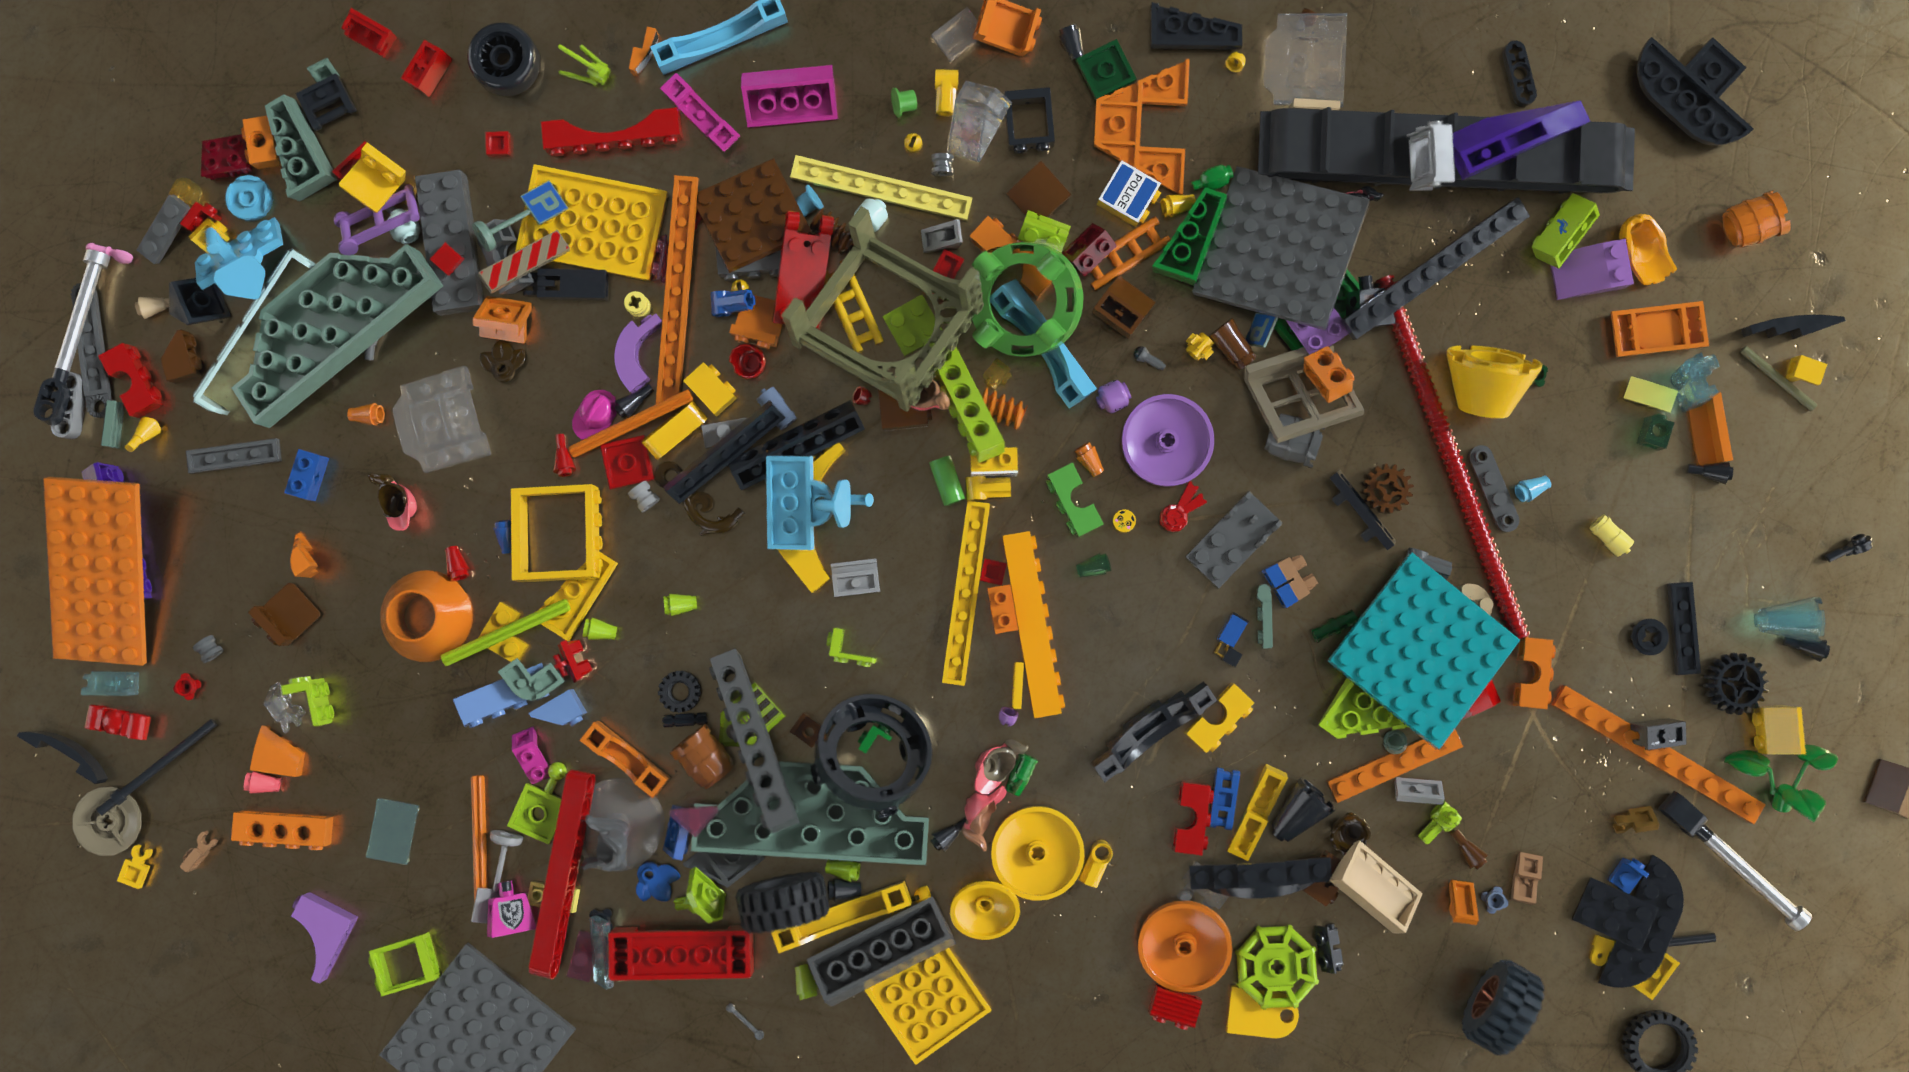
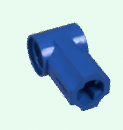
(726, 302)

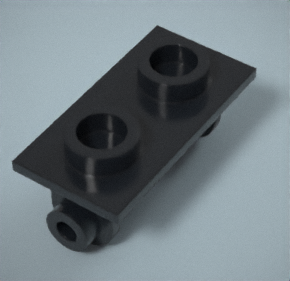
(1329, 958)

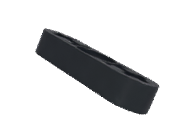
(1509, 59)

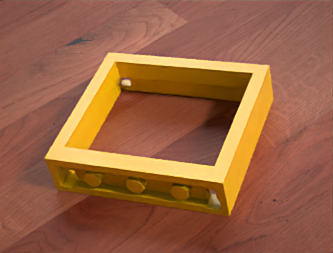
(519, 533)

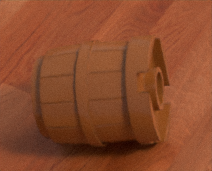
(703, 757)

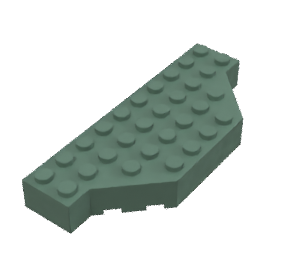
(328, 323)
(825, 829)

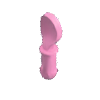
(119, 255)

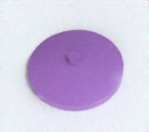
(1167, 440)

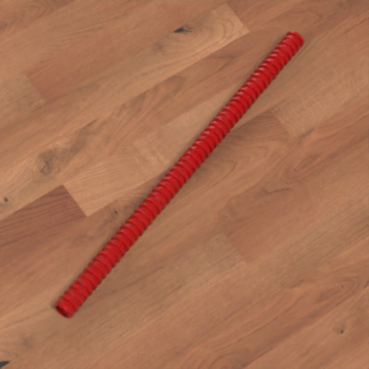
(1456, 470)

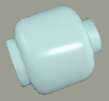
(877, 212)
(407, 232)

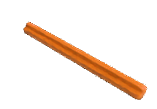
(631, 423)
(479, 832)

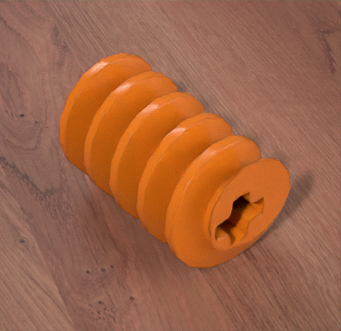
(1004, 409)

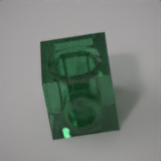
(1647, 437)

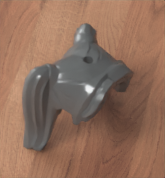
(611, 844)

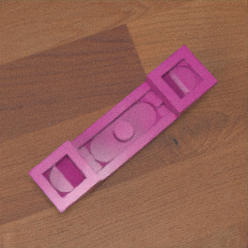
(699, 113)

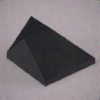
(195, 305)

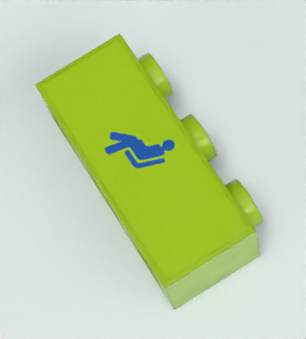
(1565, 230)

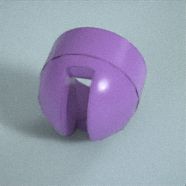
(1008, 716)

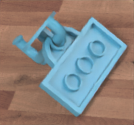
(237, 264)
(796, 503)

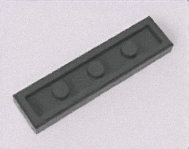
(233, 456)

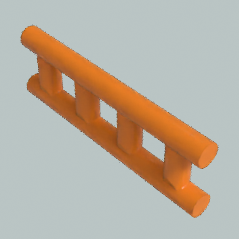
(1139, 255)

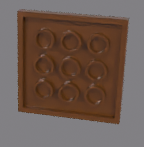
(748, 214)

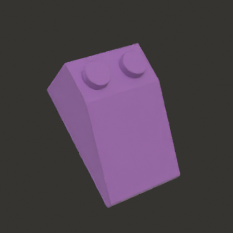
(1593, 270)

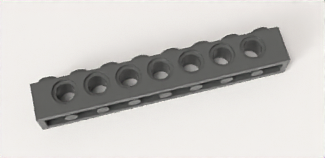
(785, 814)

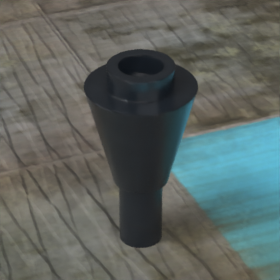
(627, 405)
(1718, 471)
(1814, 650)
(944, 838)

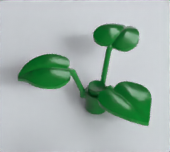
(1786, 796)

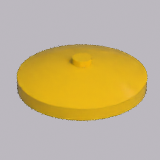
(1037, 853)

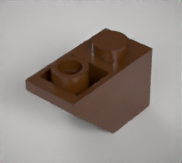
(180, 358)

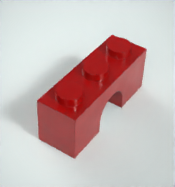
(142, 396)
(1192, 838)

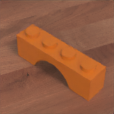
(991, 236)
(628, 759)

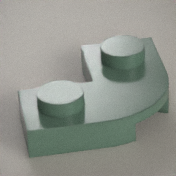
(529, 686)

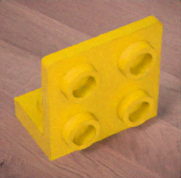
(373, 178)

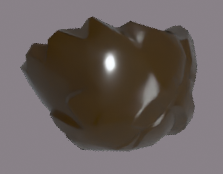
(1348, 831)

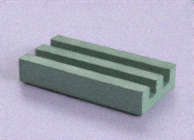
(112, 424)

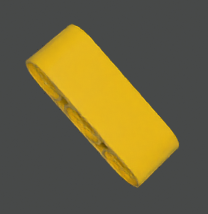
(674, 430)

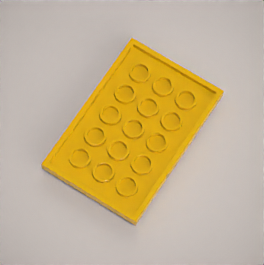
(606, 225)

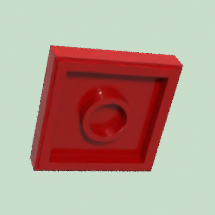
(626, 462)

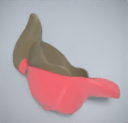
(995, 765)

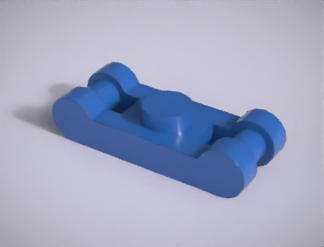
(1224, 798)

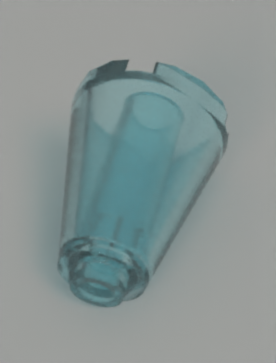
(1793, 620)

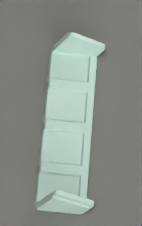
(198, 395)

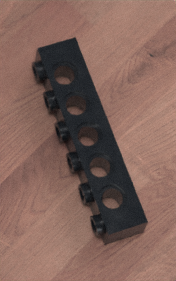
(800, 441)

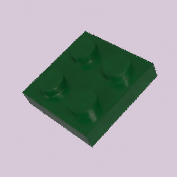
(1106, 69)

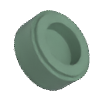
(1395, 741)

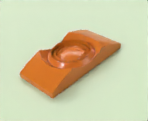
(1659, 329)

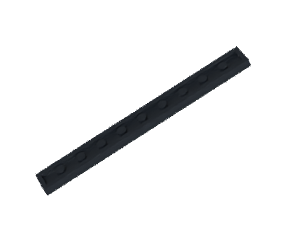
(1435, 268)

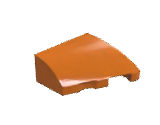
(301, 561)
(276, 755)

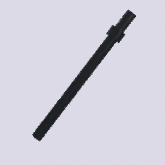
(120, 796)

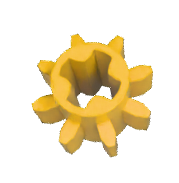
(1199, 346)

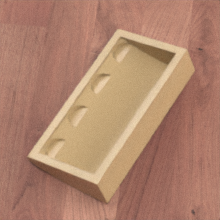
(1377, 888)

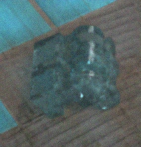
(1692, 383)

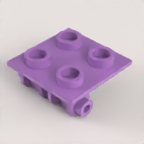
(1316, 339)

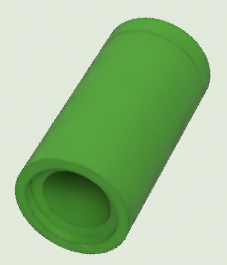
(947, 480)

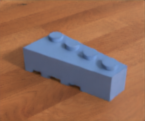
(490, 701)

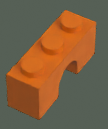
(1536, 691)

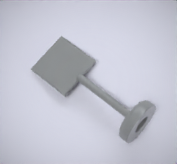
(480, 908)

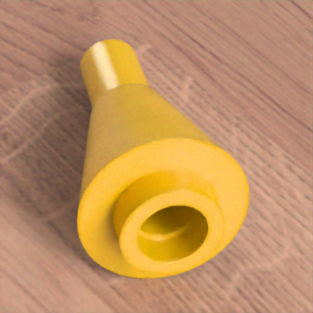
(146, 429)

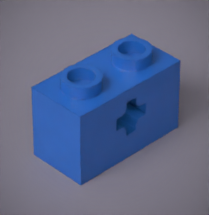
(306, 475)

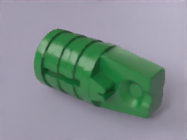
(1020, 774)

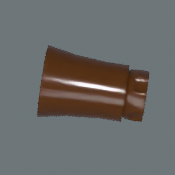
(1233, 344)

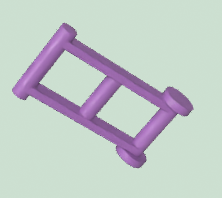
(344, 220)

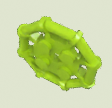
(1266, 976)

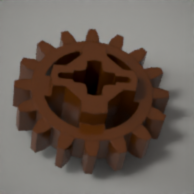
(1384, 497)

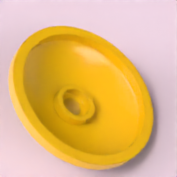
(984, 910)

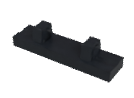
(1348, 492)

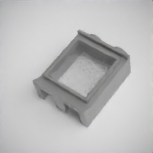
(1431, 156)

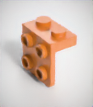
(757, 325)

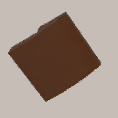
(1039, 192)

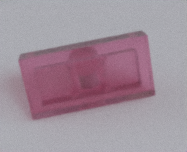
(581, 962)

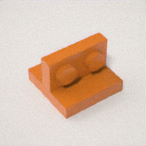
(503, 319)

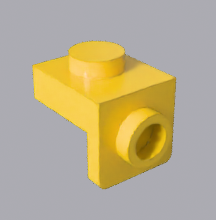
(199, 236)

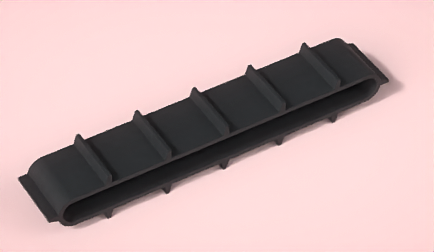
(1376, 150)

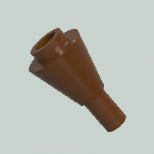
(1473, 855)

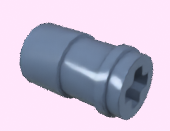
(773, 395)

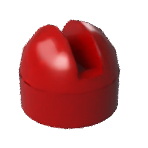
(861, 396)

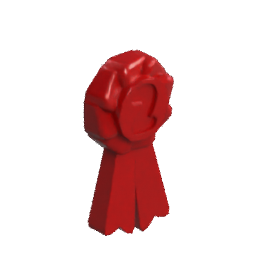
(1174, 517)

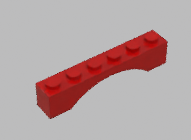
(657, 127)

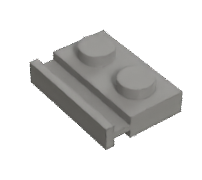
(855, 577)

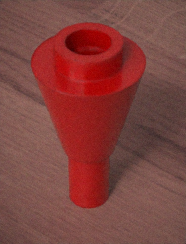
(563, 462)

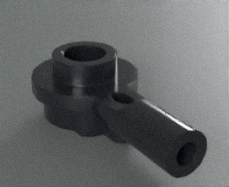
(1859, 544)

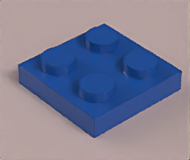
(676, 839)

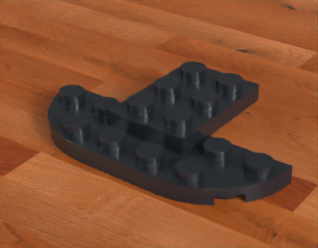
(1692, 91)
(1637, 923)

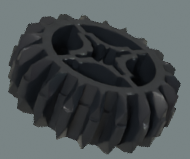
(1733, 693)

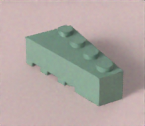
(299, 151)

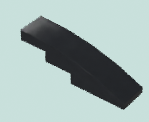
(1797, 325)

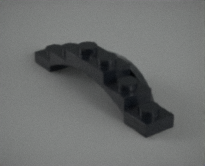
(1150, 727)
(1260, 879)

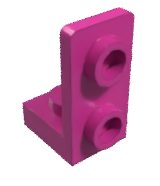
(529, 756)

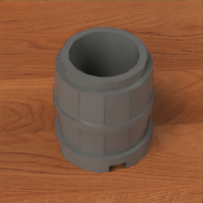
(1298, 449)

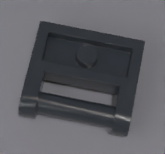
(322, 95)

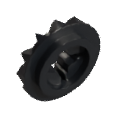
(1659, 639)

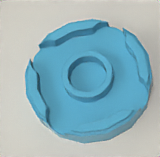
(249, 198)

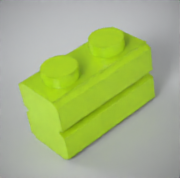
(1044, 231)

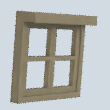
(1290, 365)

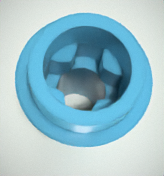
(1531, 488)

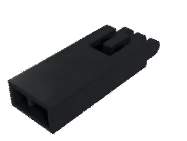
(574, 284)

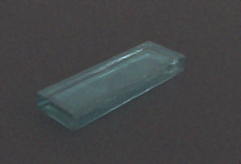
(600, 951)

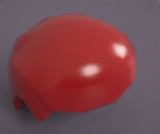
(747, 360)

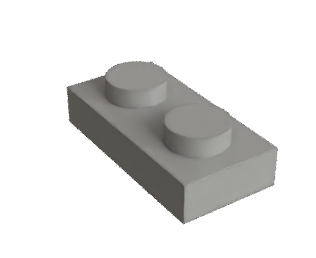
(1419, 791)

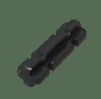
(688, 719)

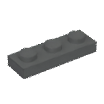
(163, 229)

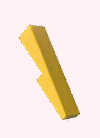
(1257, 812)

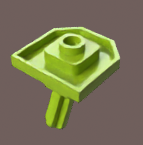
(702, 897)

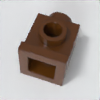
(800, 726)

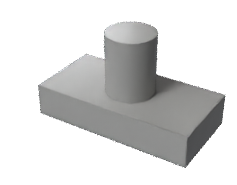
(716, 431)

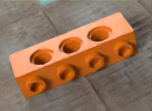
(245, 831)

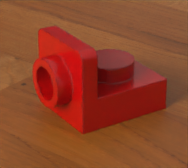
(198, 214)

